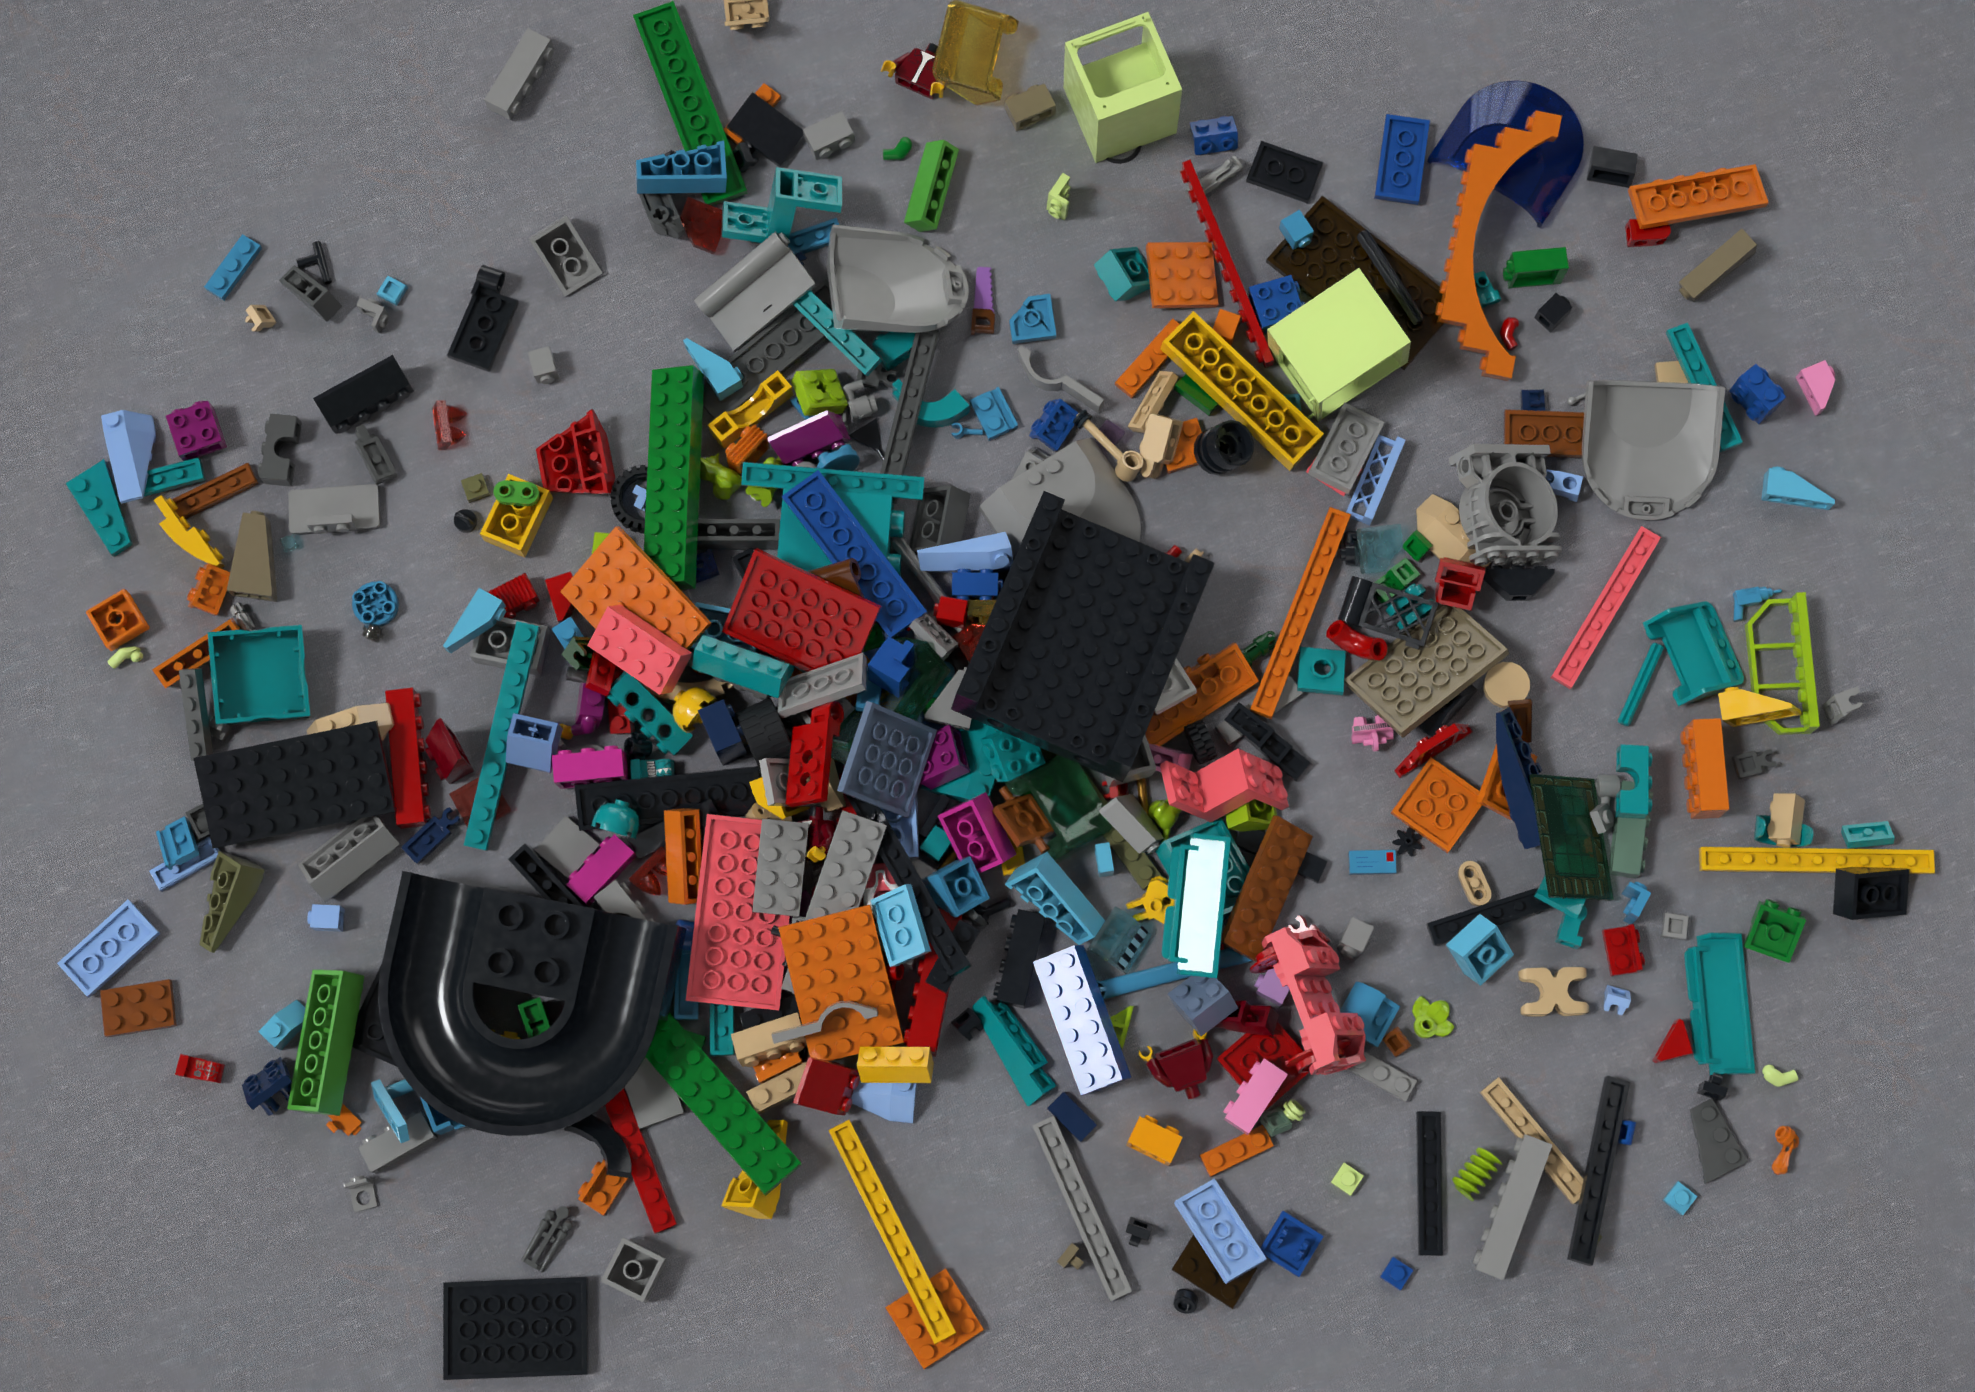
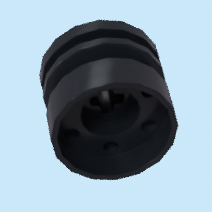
(1223, 447)

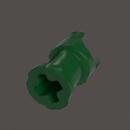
(1259, 647)

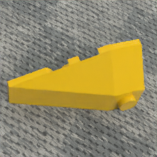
(746, 1197)

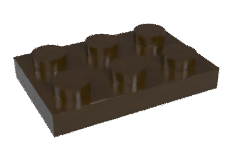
(1198, 1269)

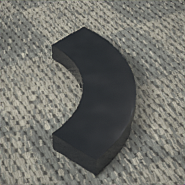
(611, 1145)

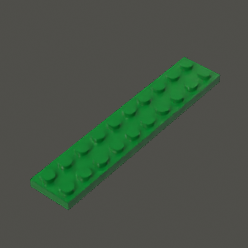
(686, 91)
(720, 1106)

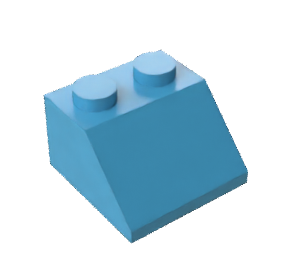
(957, 887)

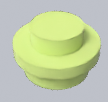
(1293, 1110)

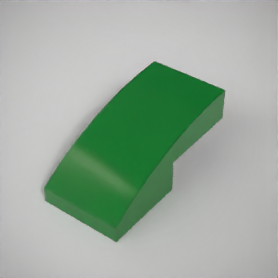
(1397, 578)

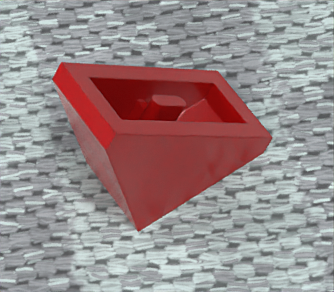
(1675, 1044)

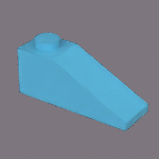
(716, 370)
(1791, 489)
(476, 619)

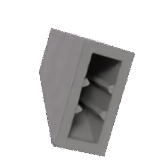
(940, 710)
(1132, 823)

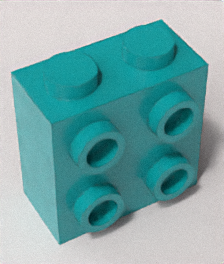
(1010, 755)

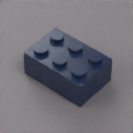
(724, 731)

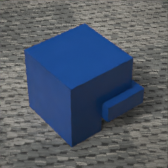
(891, 666)

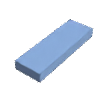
(166, 878)

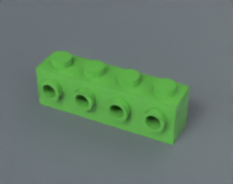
(931, 185)

